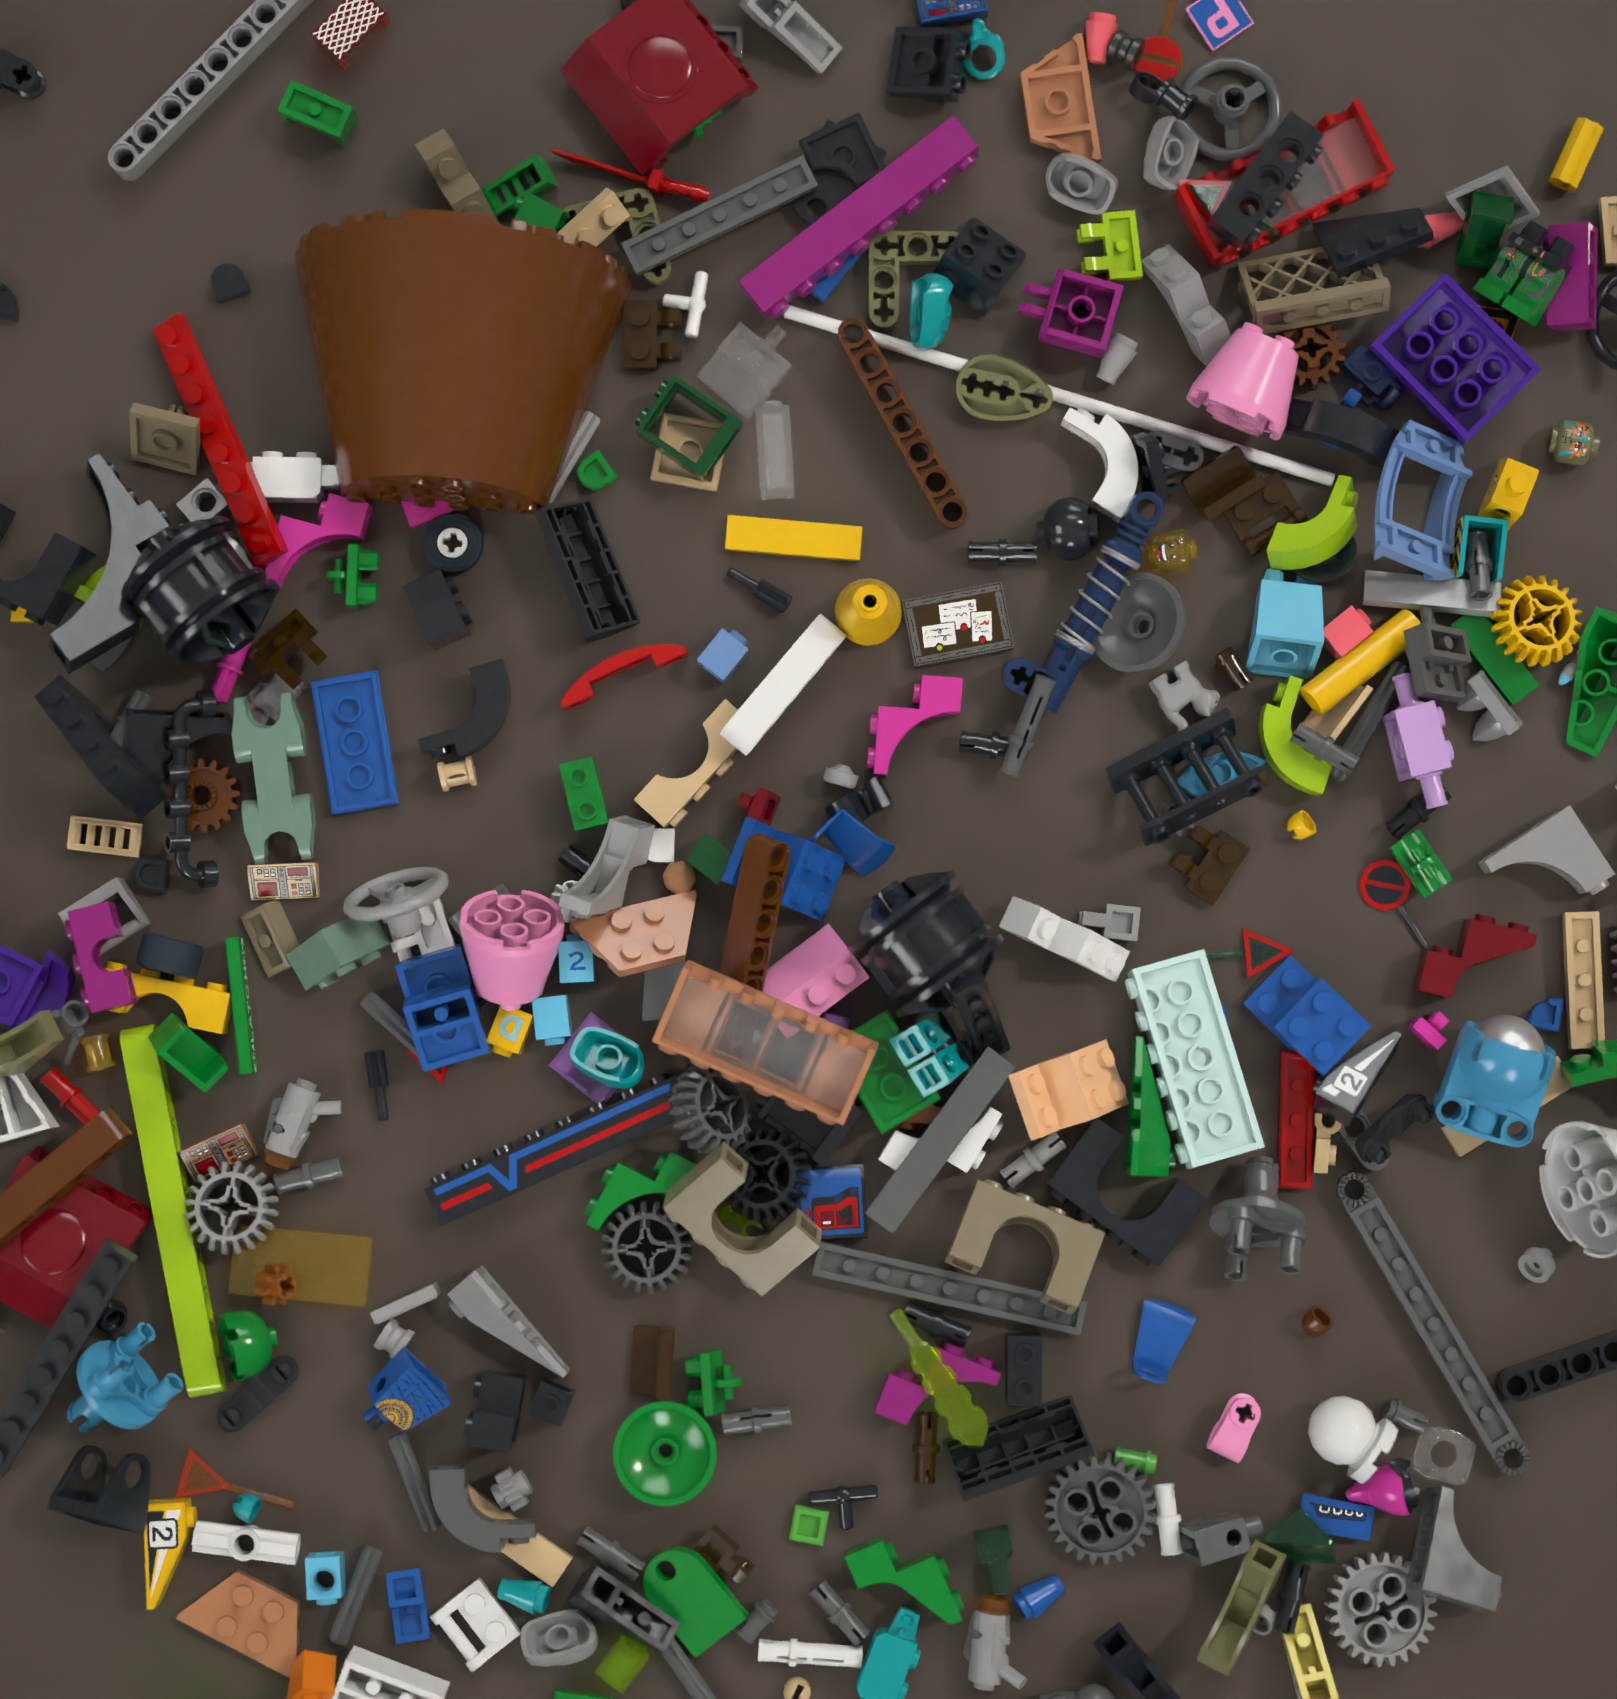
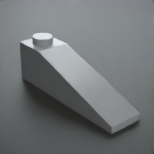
(494, 1311)

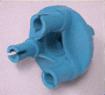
(121, 1383)

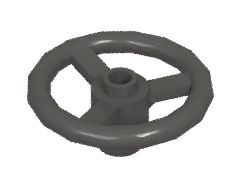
(1240, 99)

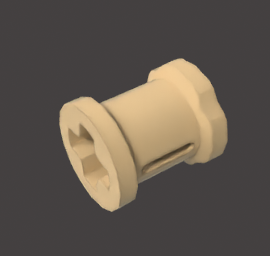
(457, 773)

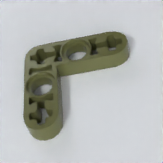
(637, 223)
(890, 264)

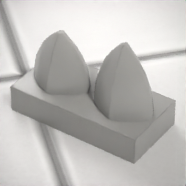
(1499, 717)

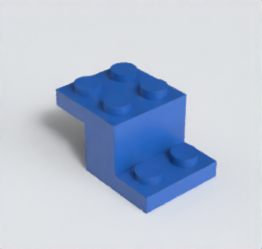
(810, 871)
(442, 1007)
(1306, 1015)

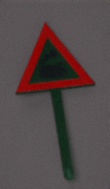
(1258, 952)

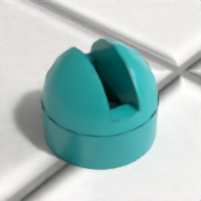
(248, 1507)

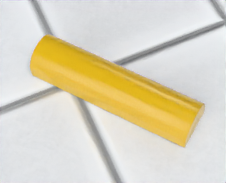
(1358, 664)

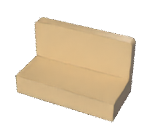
(1337, 718)

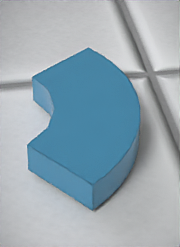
(1221, 770)

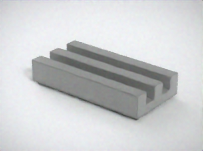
(406, 1303)

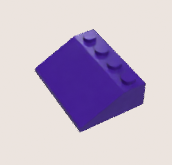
(1454, 359)

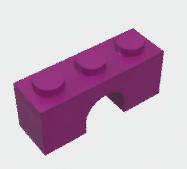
(90, 930)

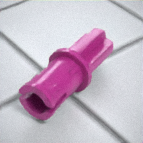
(227, 674)

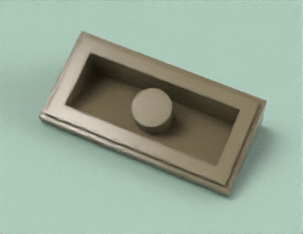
(271, 936)

